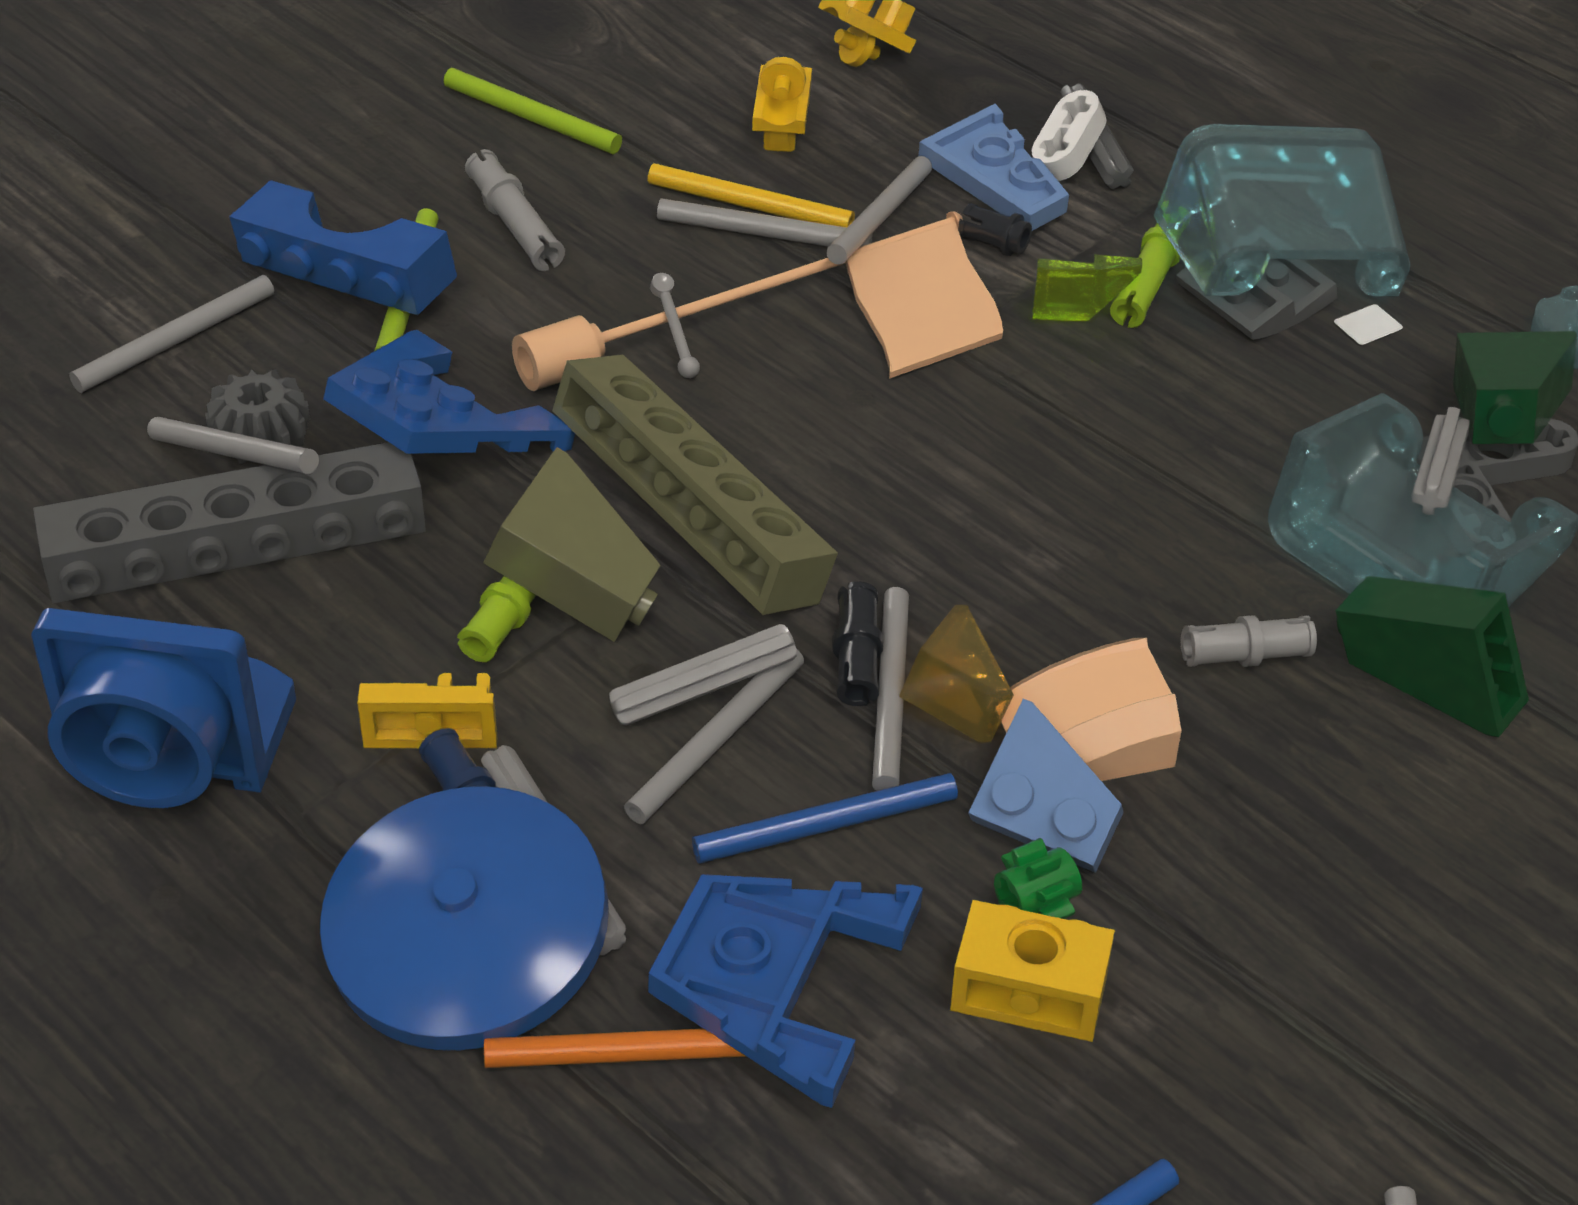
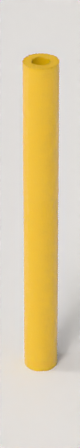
(748, 196)

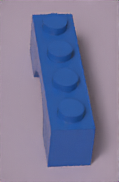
(390, 265)

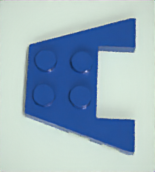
(419, 413)
(746, 955)

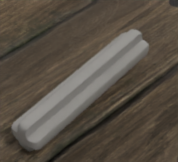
(1441, 461)
(702, 674)

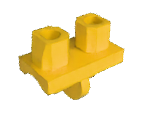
(859, 39)
(782, 102)

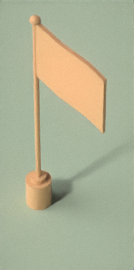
(910, 287)

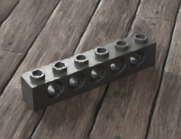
(227, 521)

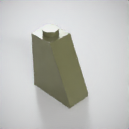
(575, 550)

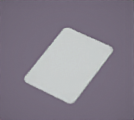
(1368, 324)

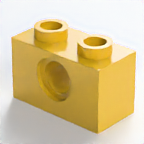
(1031, 970)

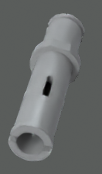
(505, 197)

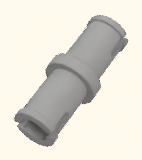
(1248, 641)

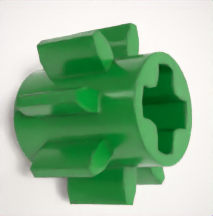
(1039, 880)

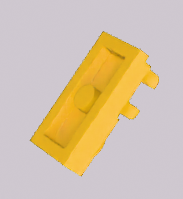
(409, 712)

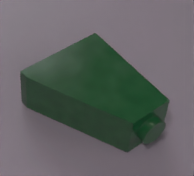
(1512, 382)
(1439, 647)

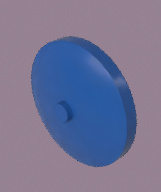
(464, 918)

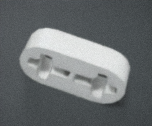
(1070, 133)

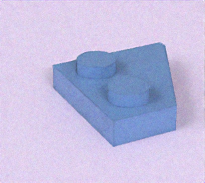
(1046, 792)

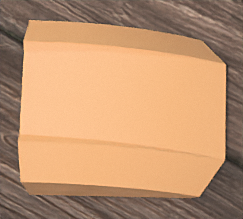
(1108, 708)

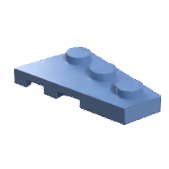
(996, 168)

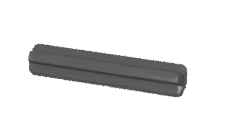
(1107, 153)

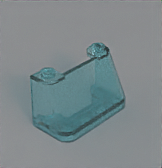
(1281, 195)
(1352, 513)

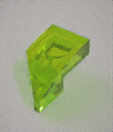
(1080, 288)

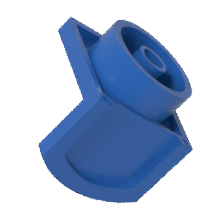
(158, 706)

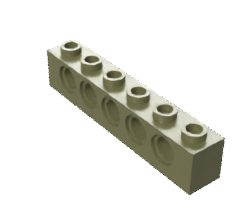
(695, 484)

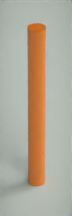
(605, 1048)

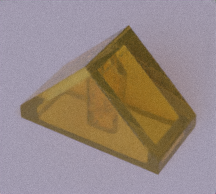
(959, 678)

